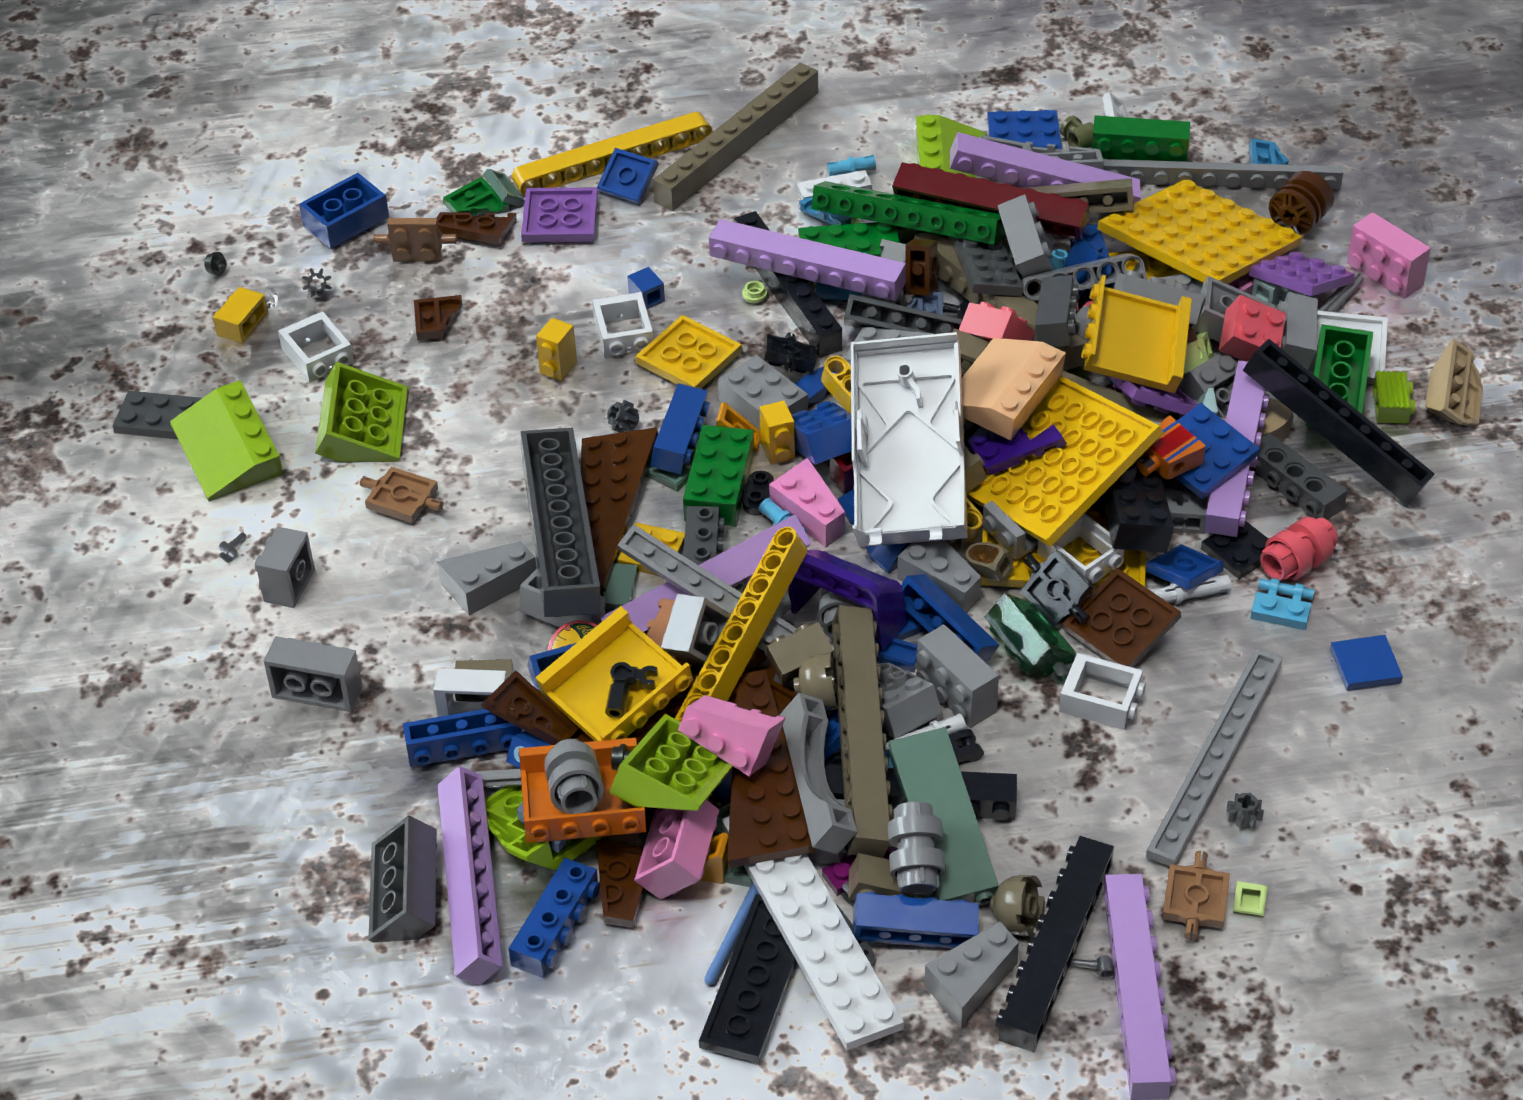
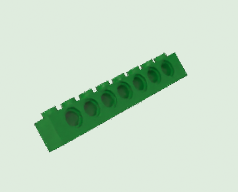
(908, 212)

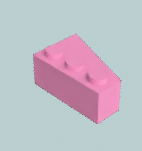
(808, 497)

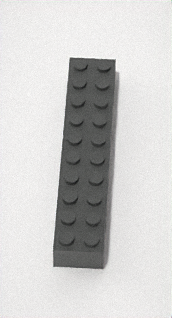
(560, 523)

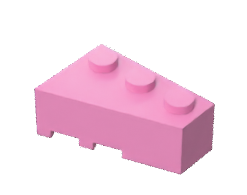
(731, 732)

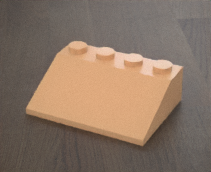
(1009, 383)

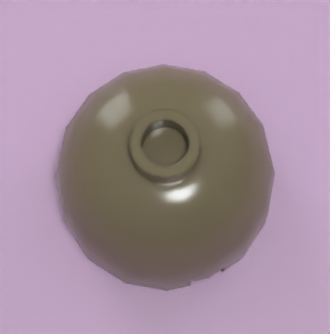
(818, 680)
(1018, 904)

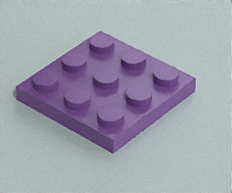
(559, 214)
(1302, 274)
(1160, 399)

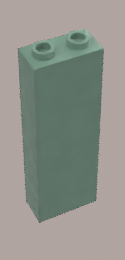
(931, 774)

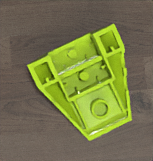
(510, 831)

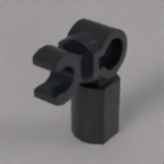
(623, 678)

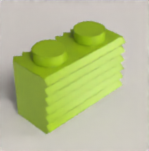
(1392, 397)

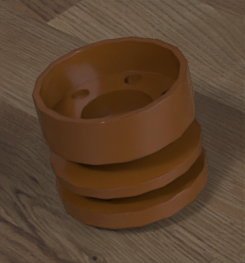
(1301, 202)

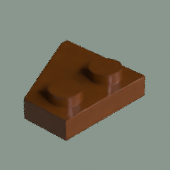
(435, 315)

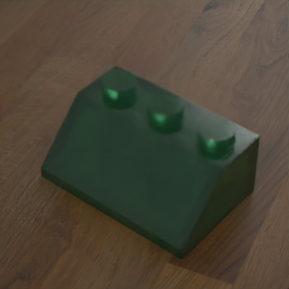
(1028, 636)

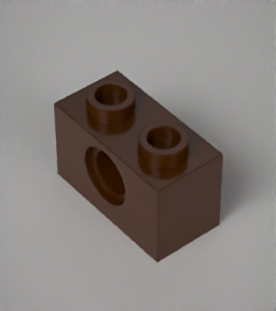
(921, 267)

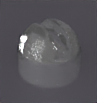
(271, 297)

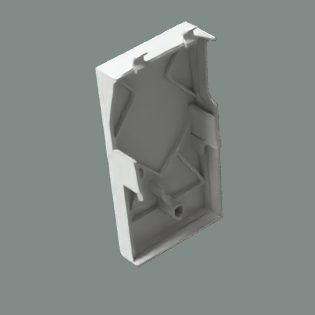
(908, 440)

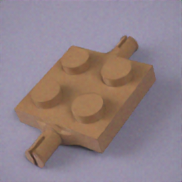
(415, 239)
(401, 494)
(1196, 896)

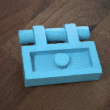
(1279, 609)

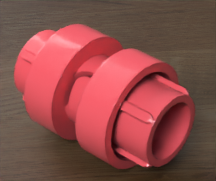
(1299, 549)

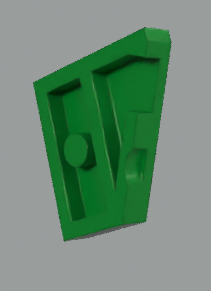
(476, 199)

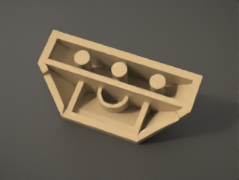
(1455, 386)

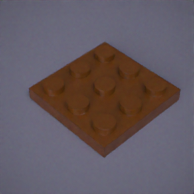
(1123, 620)

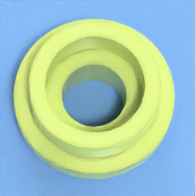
(754, 292)

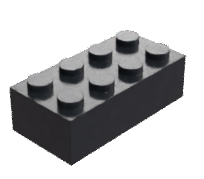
(1138, 512)

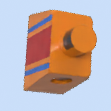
(1172, 452)

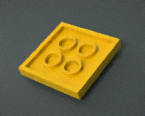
(688, 353)

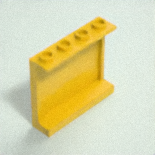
(1136, 337)
(582, 678)

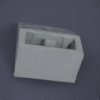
(1214, 373)
(905, 700)

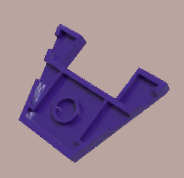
(1002, 453)

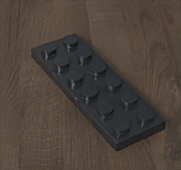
(750, 989)

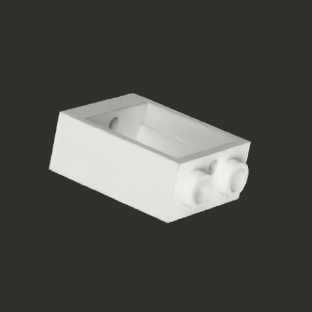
(620, 309)
(307, 332)
(1097, 538)
(464, 682)
(1095, 708)

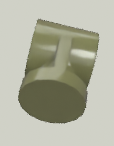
(1076, 133)

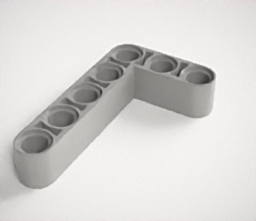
(1093, 272)

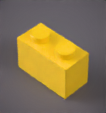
(240, 314)
(556, 349)
(777, 432)

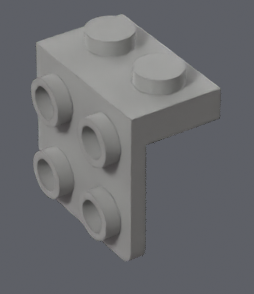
(1007, 531)

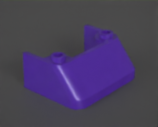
(854, 583)

